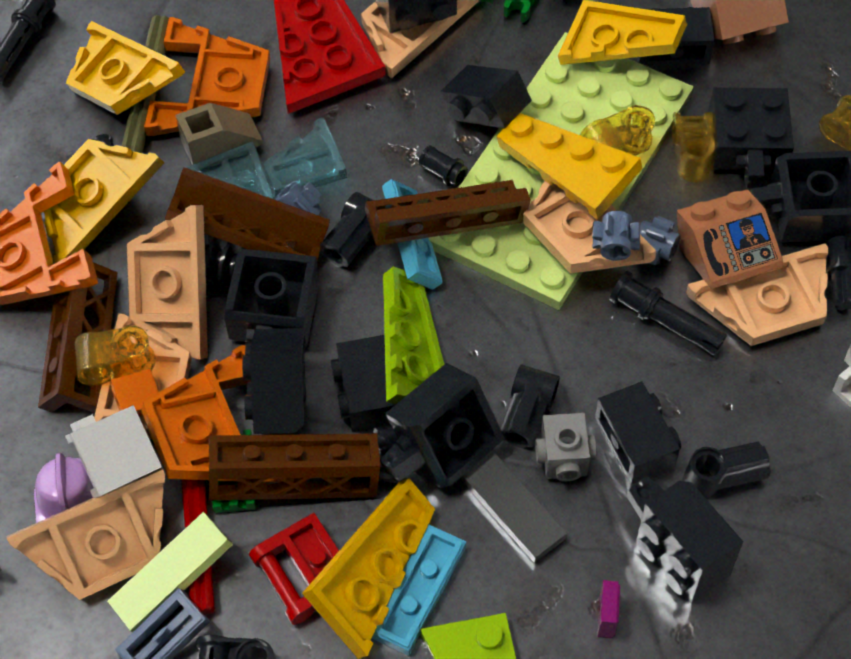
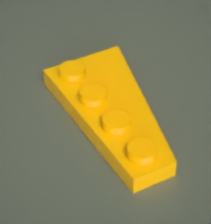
(576, 164)
(363, 574)

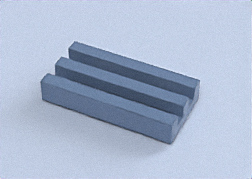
(178, 642)

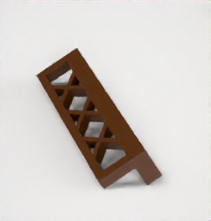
(446, 212)
(250, 218)
(65, 326)
(294, 461)

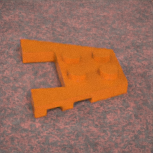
(225, 74)
(24, 248)
(189, 413)

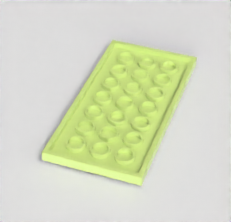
(571, 100)

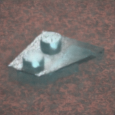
(307, 160)
(238, 167)

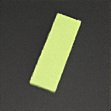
(170, 569)

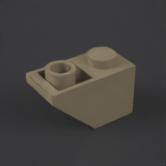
(214, 130)

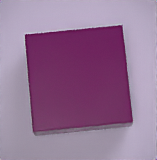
(608, 609)

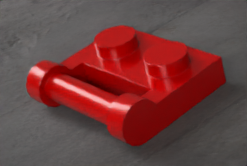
(310, 552)

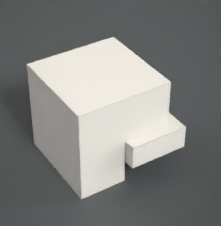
(113, 449)

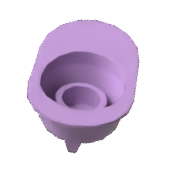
(61, 486)

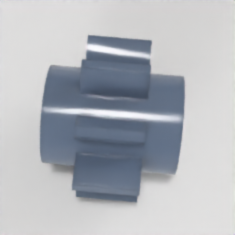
(301, 197)
(616, 235)
(661, 238)

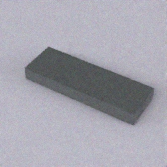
(514, 507)

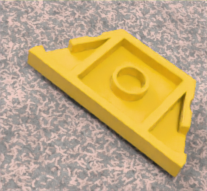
(119, 70)
(102, 184)

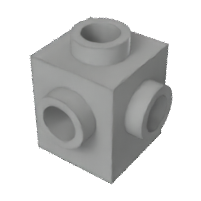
(565, 446)

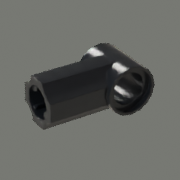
(349, 233)
(531, 397)
(728, 467)

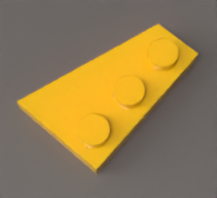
(620, 32)

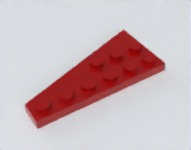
(322, 51)

